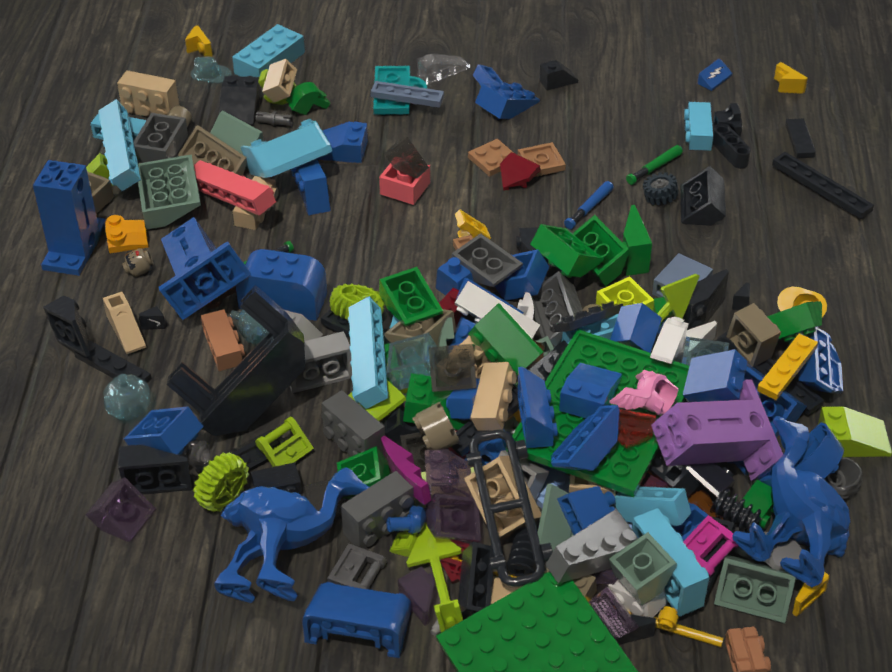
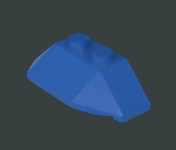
(823, 368)
(589, 441)

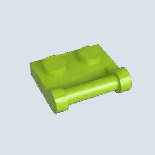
(289, 450)

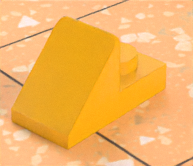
(198, 42)
(789, 79)
(470, 226)

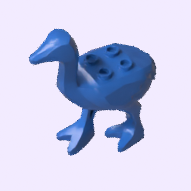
(804, 511)
(276, 523)

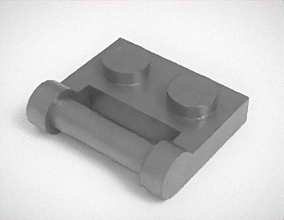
(351, 565)

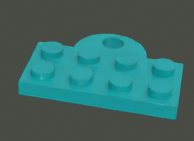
(394, 75)

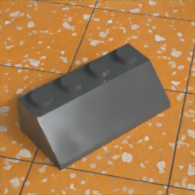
(555, 300)

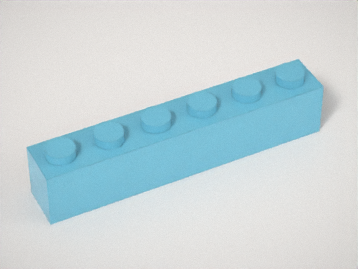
(119, 145)
(367, 353)

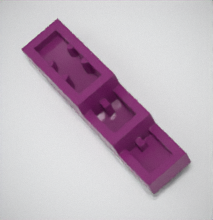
(402, 462)

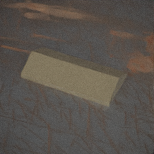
(212, 150)

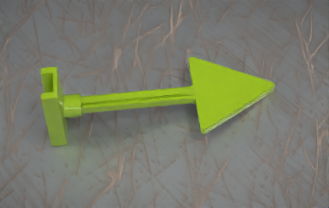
(678, 296)
(431, 550)

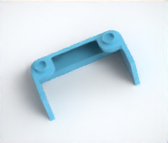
(286, 151)

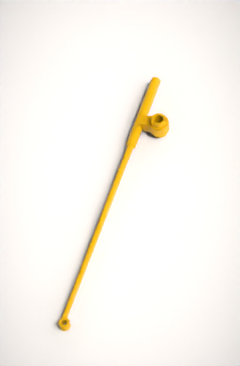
(667, 621)

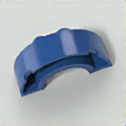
(821, 454)

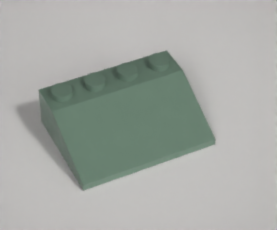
(167, 190)

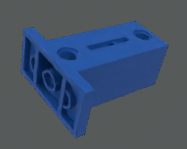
(67, 216)
(199, 268)

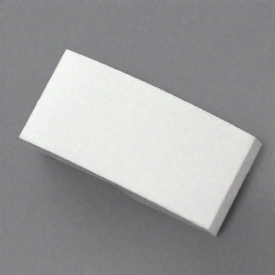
(526, 306)

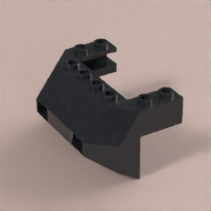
(255, 380)

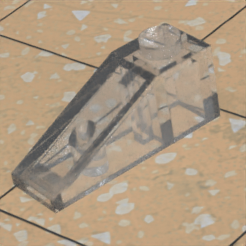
(439, 66)

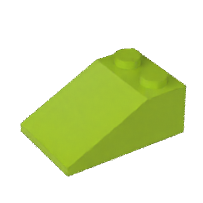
(857, 432)

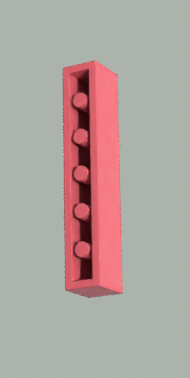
(233, 188)

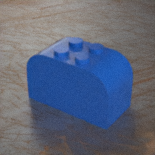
(288, 279)

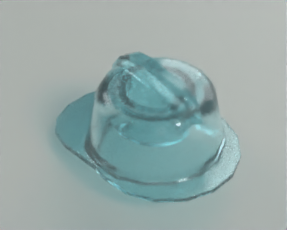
(208, 70)

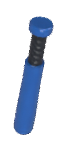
(589, 204)

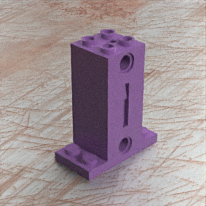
(720, 433)

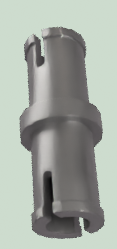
(274, 118)

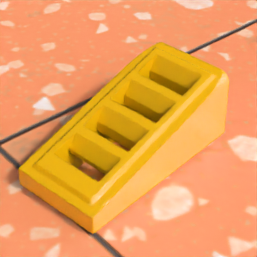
(808, 595)

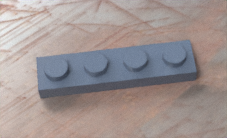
(407, 94)

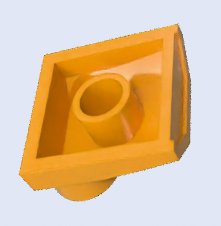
(125, 234)

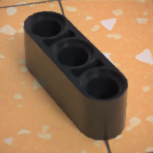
(731, 146)

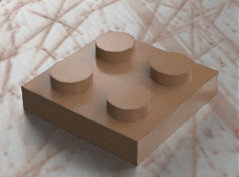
(489, 156)
(545, 156)

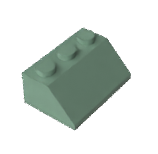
(235, 132)
(553, 524)
(754, 588)

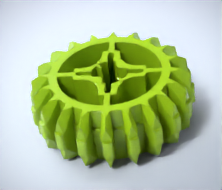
(348, 295)
(221, 481)

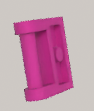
(704, 538)

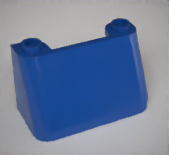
(358, 614)

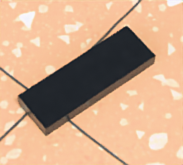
(800, 138)

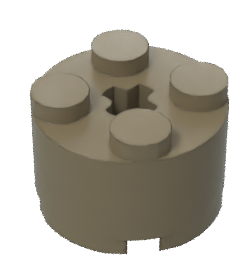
(437, 428)

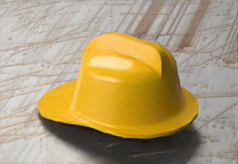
(795, 296)

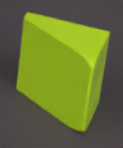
(404, 543)

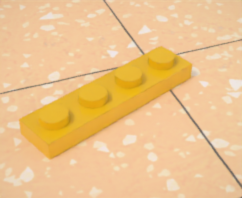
(787, 366)

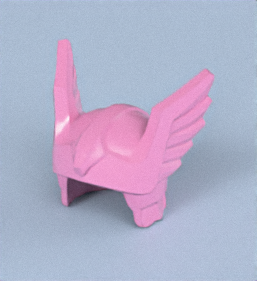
(652, 393)

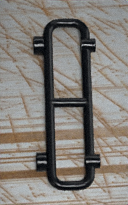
(541, 553)

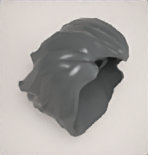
(846, 478)

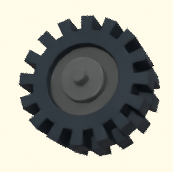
(660, 188)

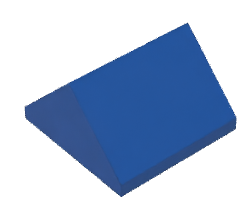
(636, 327)

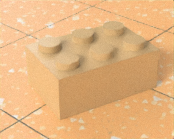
(147, 93)
(502, 489)

